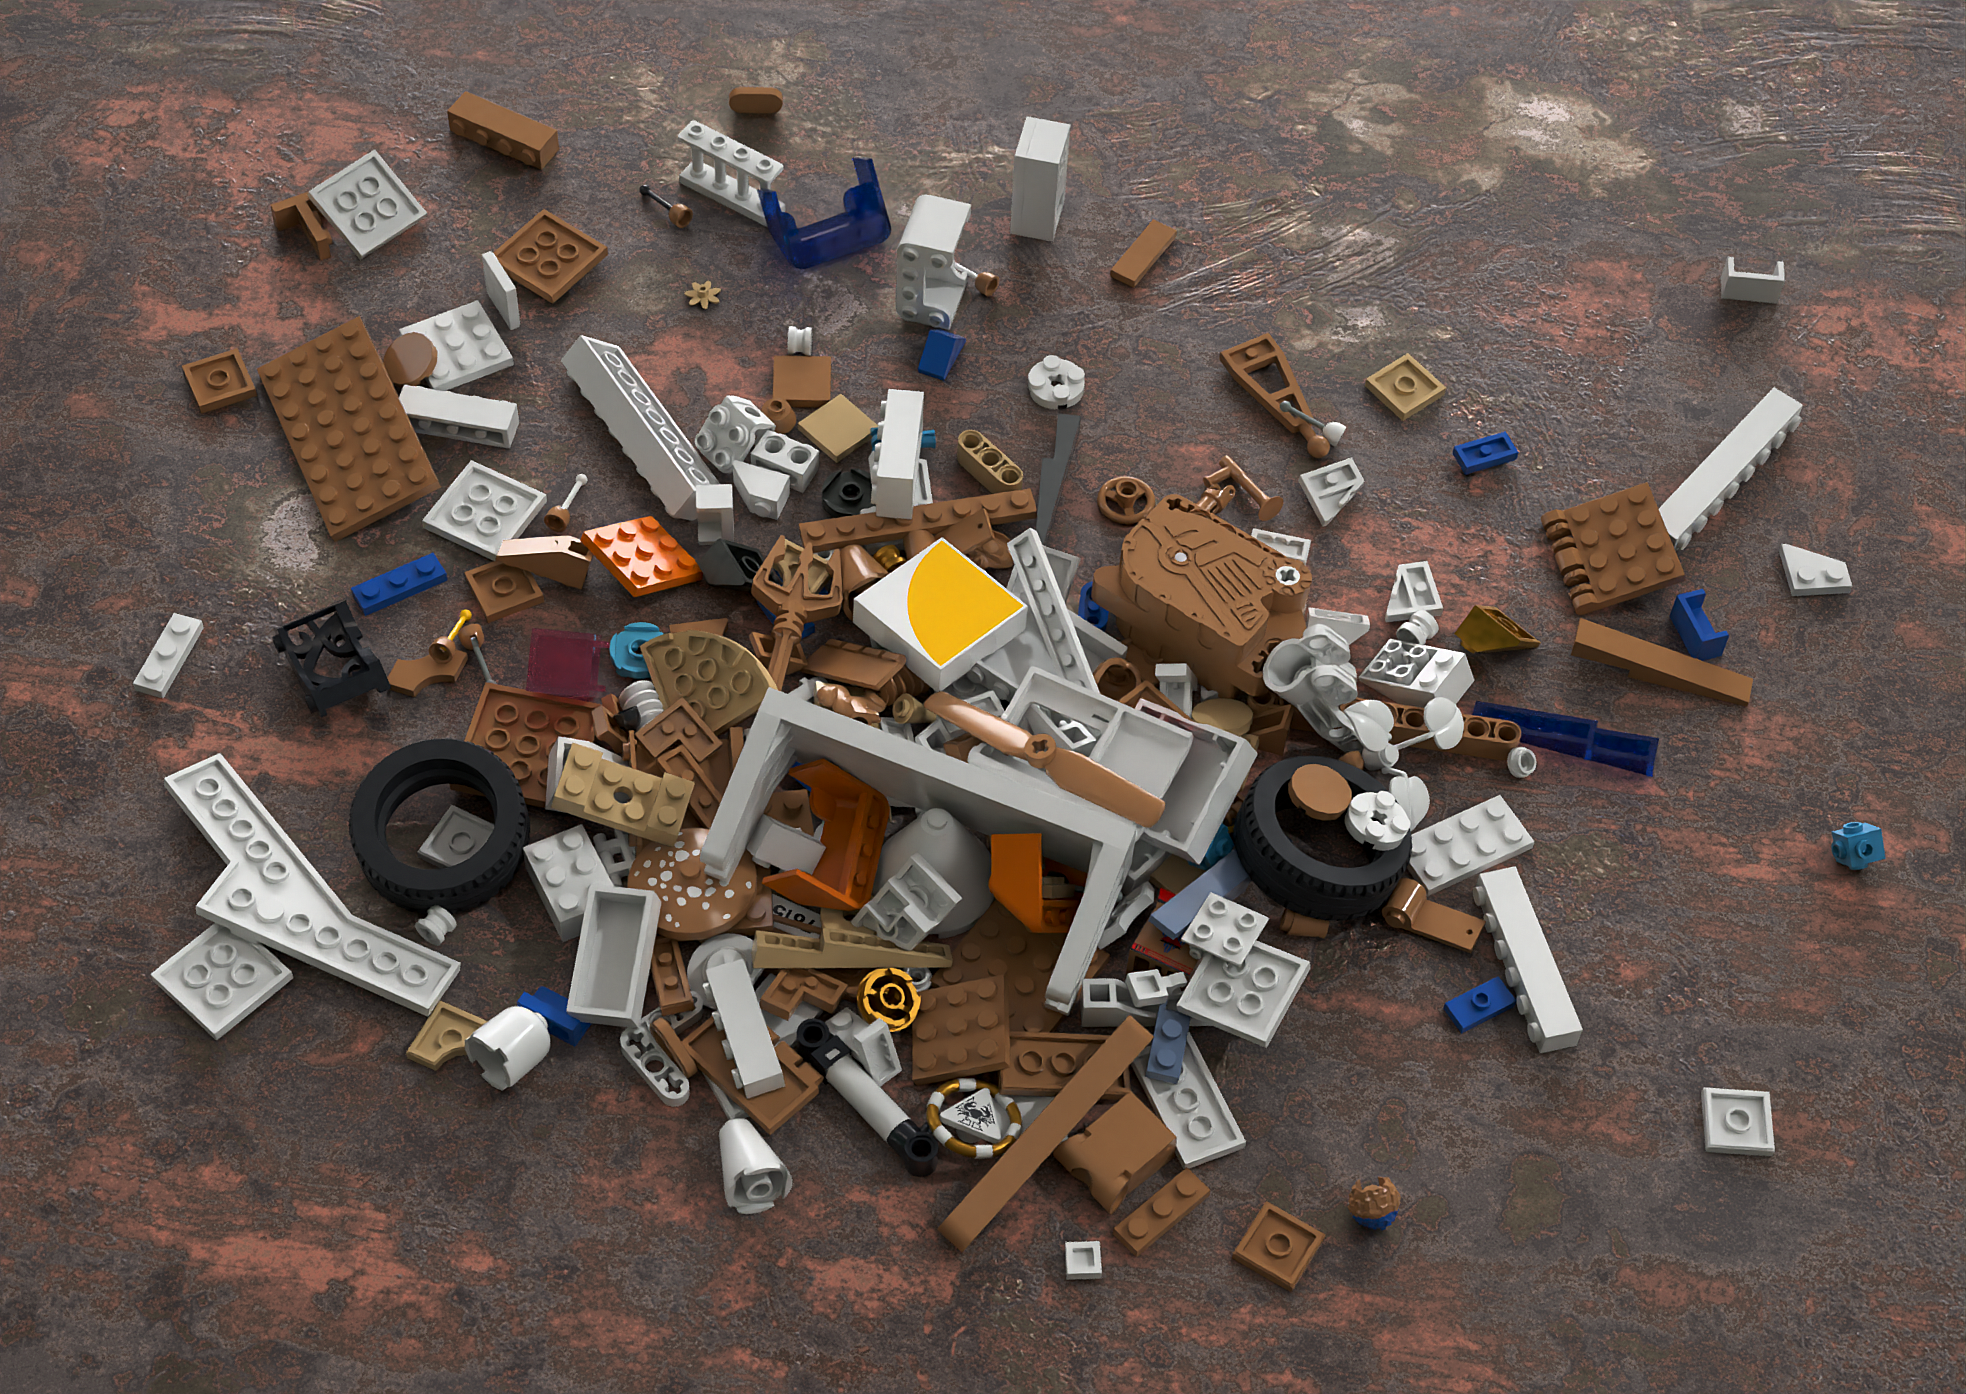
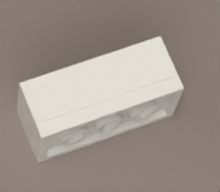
(1039, 178)

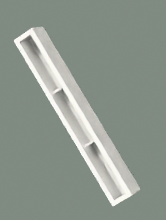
(1728, 465)

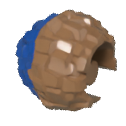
(1374, 1205)

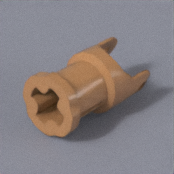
(1215, 499)

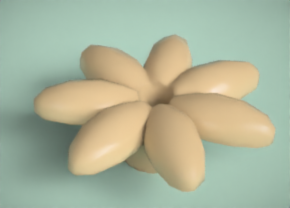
(703, 294)

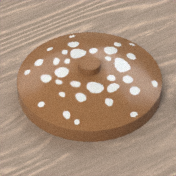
(692, 901)

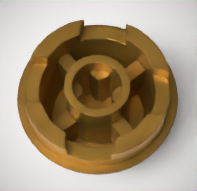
(888, 996)

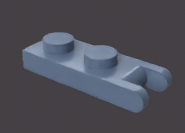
(1167, 1045)

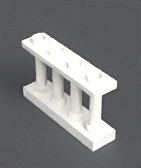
(715, 182)

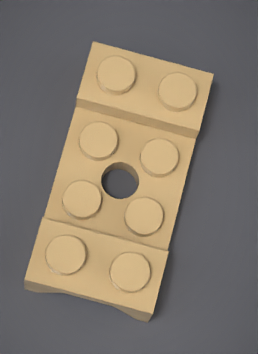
(589, 790)

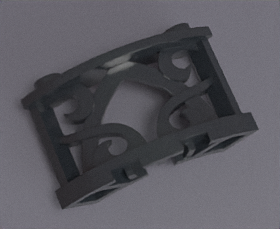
(338, 627)

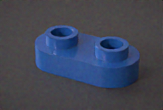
(1090, 610)

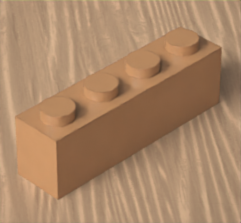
(503, 130)

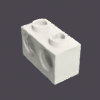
(787, 457)

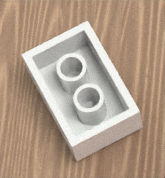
(562, 874)

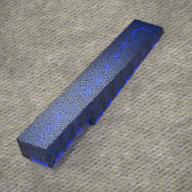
(1578, 737)

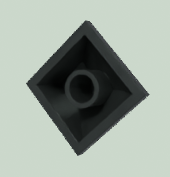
(732, 565)

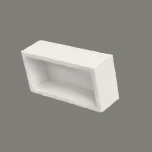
(897, 454)
(614, 956)

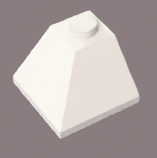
(1345, 624)

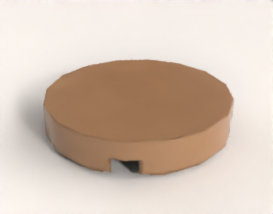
(410, 359)
(1320, 791)

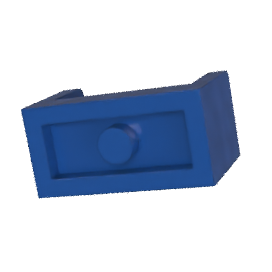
(1695, 627)

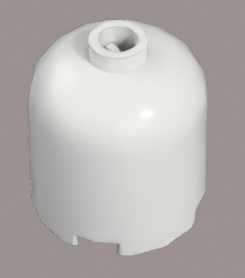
(509, 1045)

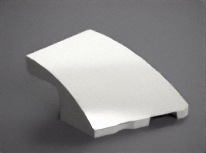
(909, 904)

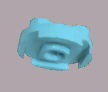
(622, 647)

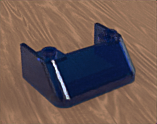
(858, 228)

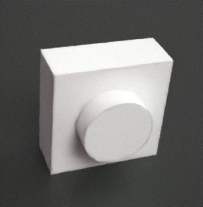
(1083, 1260)

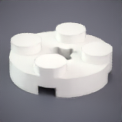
(1056, 370)
(1385, 809)

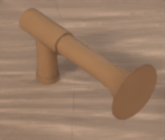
(1268, 506)

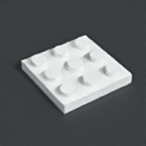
(367, 204)
(465, 346)
(483, 510)
(221, 978)
(1247, 997)

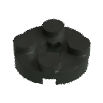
(834, 490)

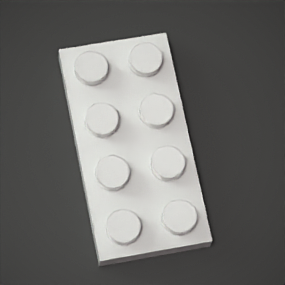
(1466, 845)
(1192, 1109)

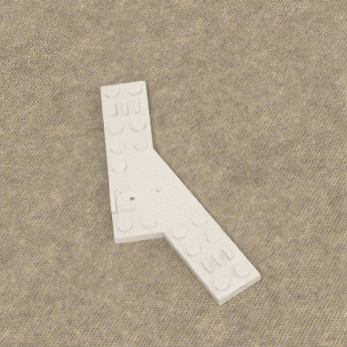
(282, 901)

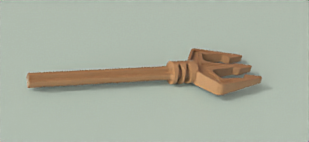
(794, 603)

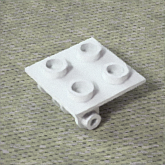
(1224, 930)

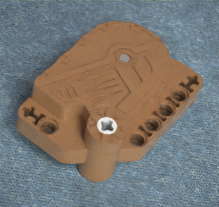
(1204, 596)

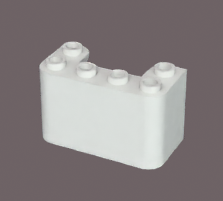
(925, 275)

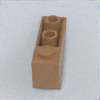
(552, 557)

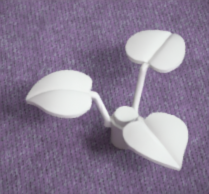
(1372, 726)

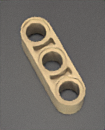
(988, 463)

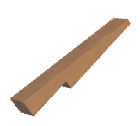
(1659, 664)

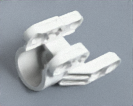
(1316, 681)

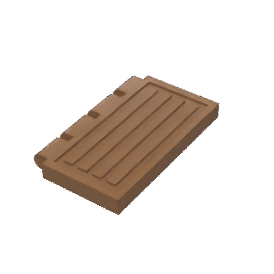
(767, 1109)

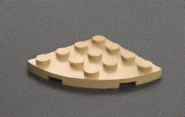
(711, 674)

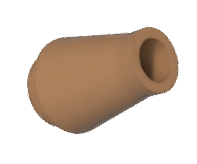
(1300, 925)

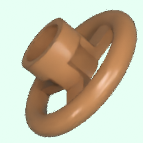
(1127, 492)

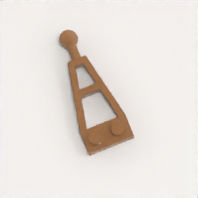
(1258, 354)

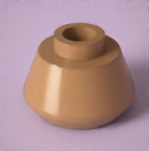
(780, 414)

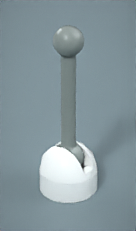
(1332, 431)

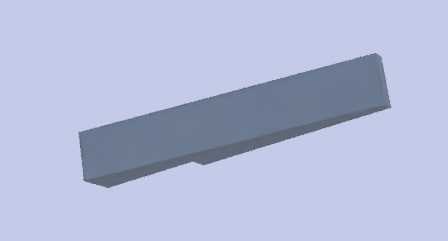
(1224, 879)

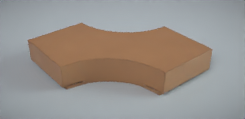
(413, 675)

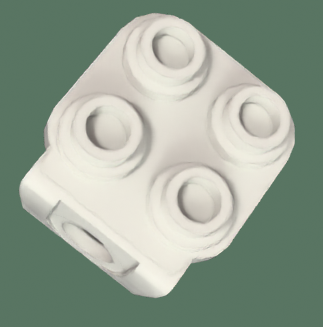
(731, 432)

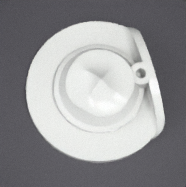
(715, 952)

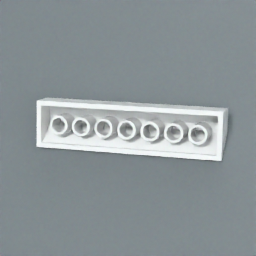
(639, 424)

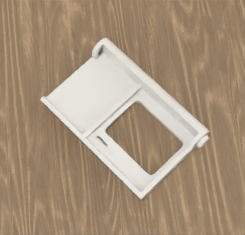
(1130, 741)

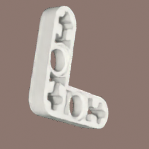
(653, 1051)

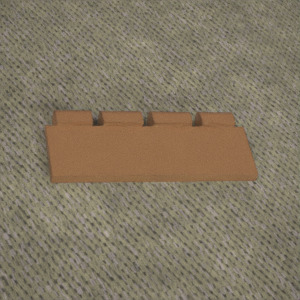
(854, 664)

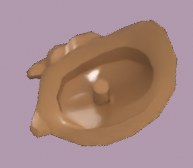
(993, 553)

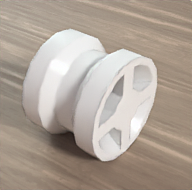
(799, 340)
(436, 925)

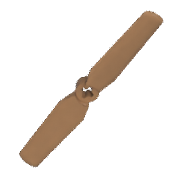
(1066, 768)

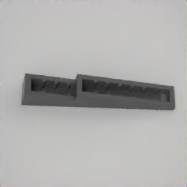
(1055, 473)

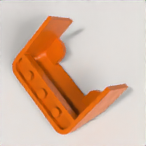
(852, 837)
(1018, 883)

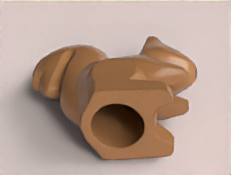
(860, 708)

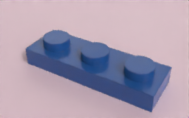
(399, 584)

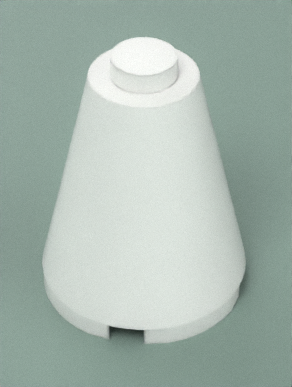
(750, 1169)

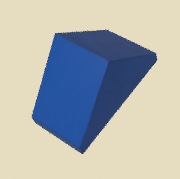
(940, 353)

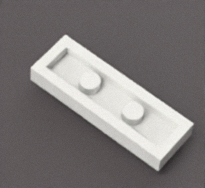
(168, 655)

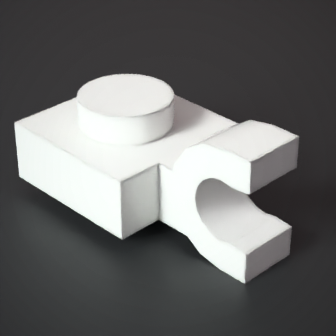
(1152, 989)

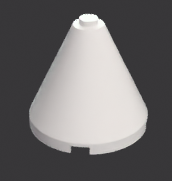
(954, 855)

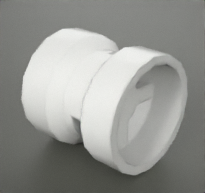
(1418, 629)

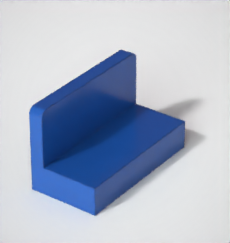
(553, 1009)

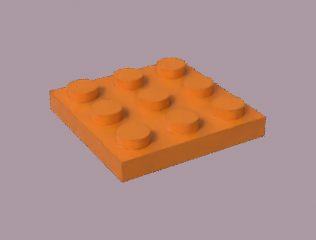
(642, 556)

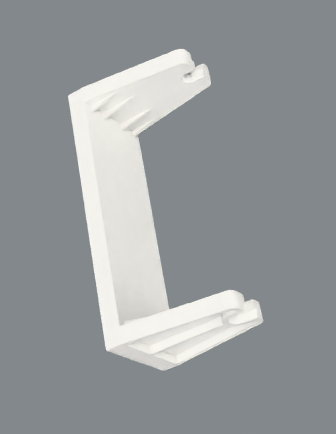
(924, 778)

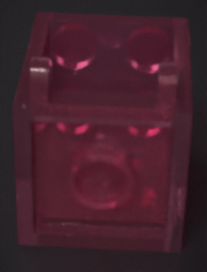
(565, 662)

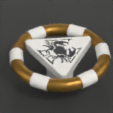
(973, 1118)

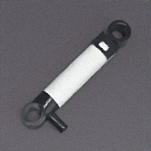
(835, 1064)

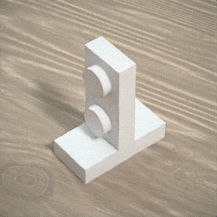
(1177, 684)
(868, 1044)

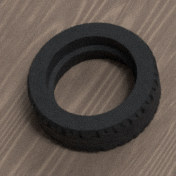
(424, 766)
(1294, 877)

